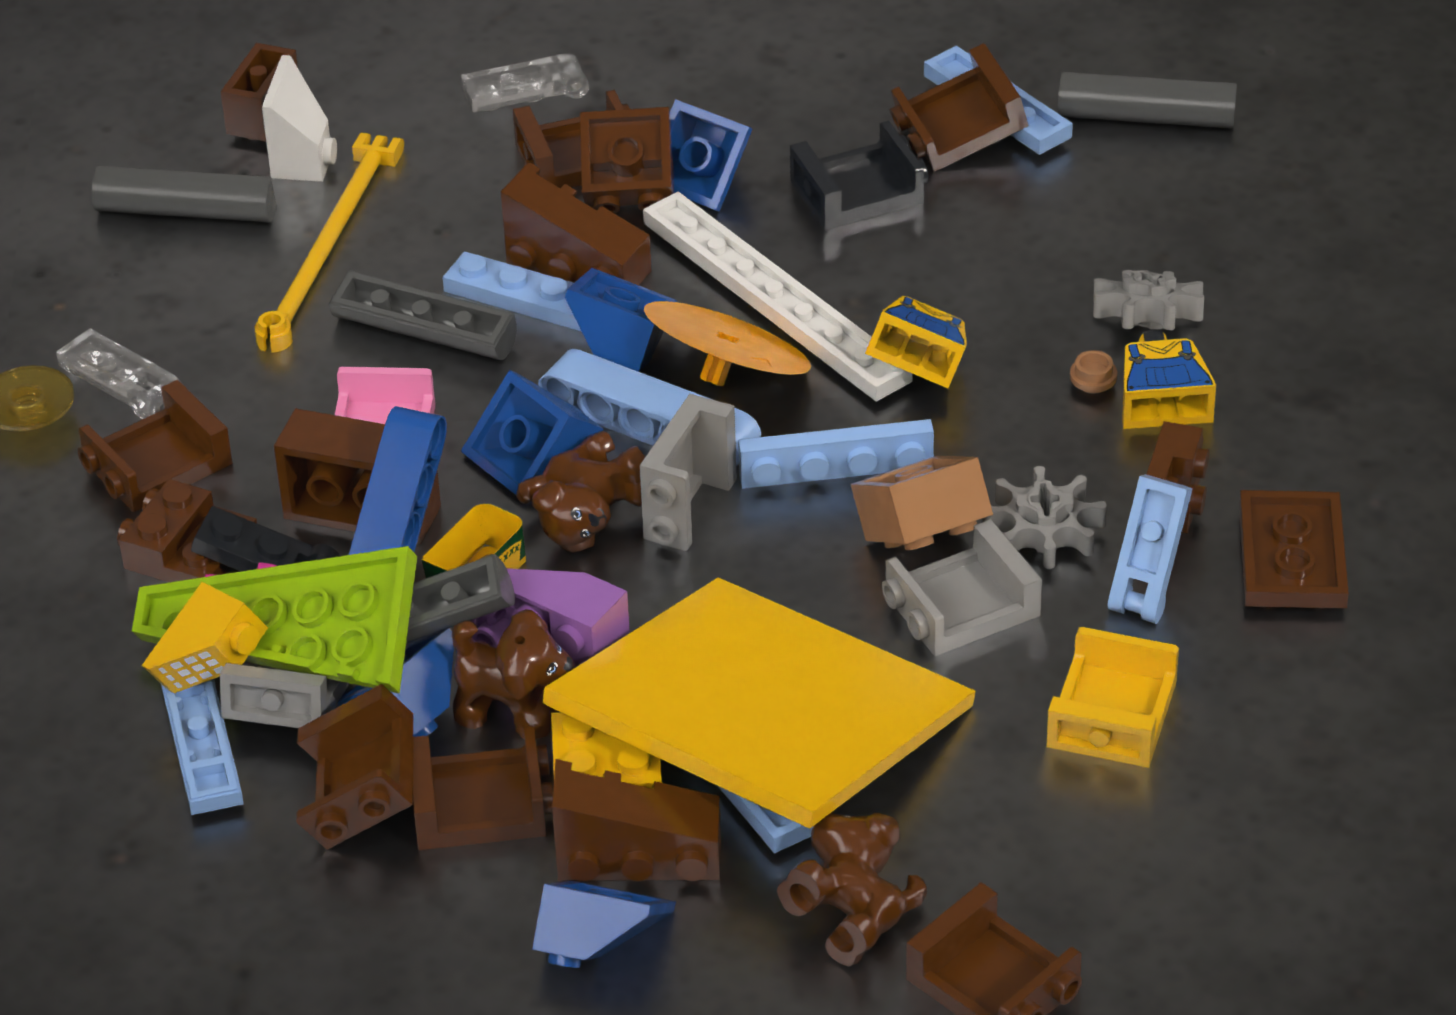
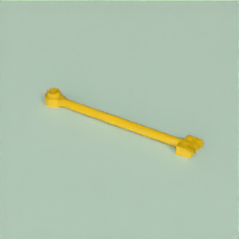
(370, 157)

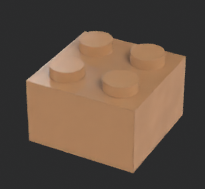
(922, 501)

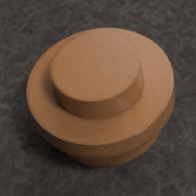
(1093, 372)

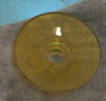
(33, 397)

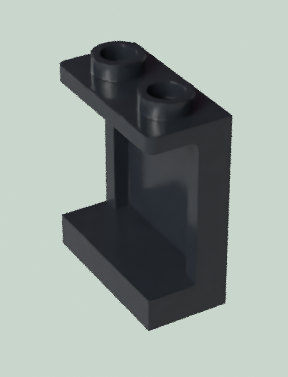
(859, 181)

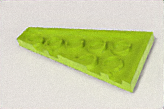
(321, 615)

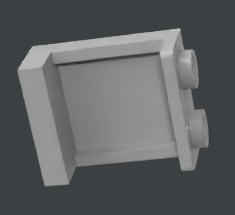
(690, 452)
(966, 592)
(276, 695)

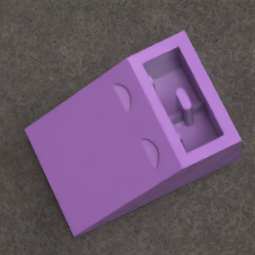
(578, 608)

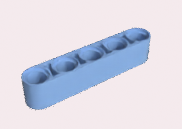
(625, 398)

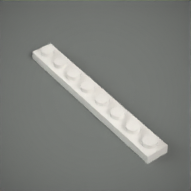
(774, 294)

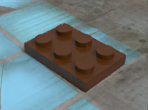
(1293, 549)

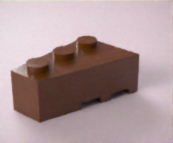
(565, 237)
(632, 830)

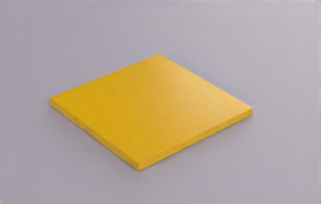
(760, 700)

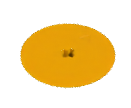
(726, 341)

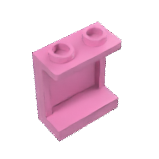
(374, 391)

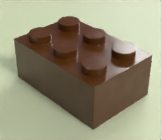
(327, 469)

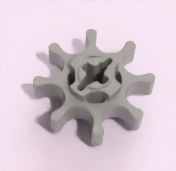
(1148, 299)
(1047, 515)

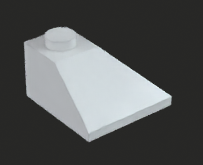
(296, 127)

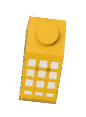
(203, 639)

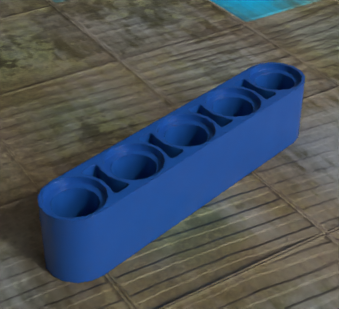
(400, 481)

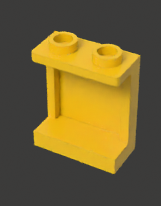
(1114, 697)

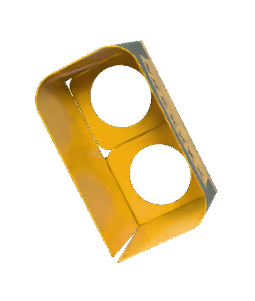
(467, 537)

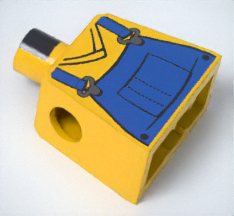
(919, 340)
(1165, 383)

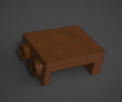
(961, 112)
(554, 145)
(175, 444)
(361, 765)
(480, 794)
(986, 965)

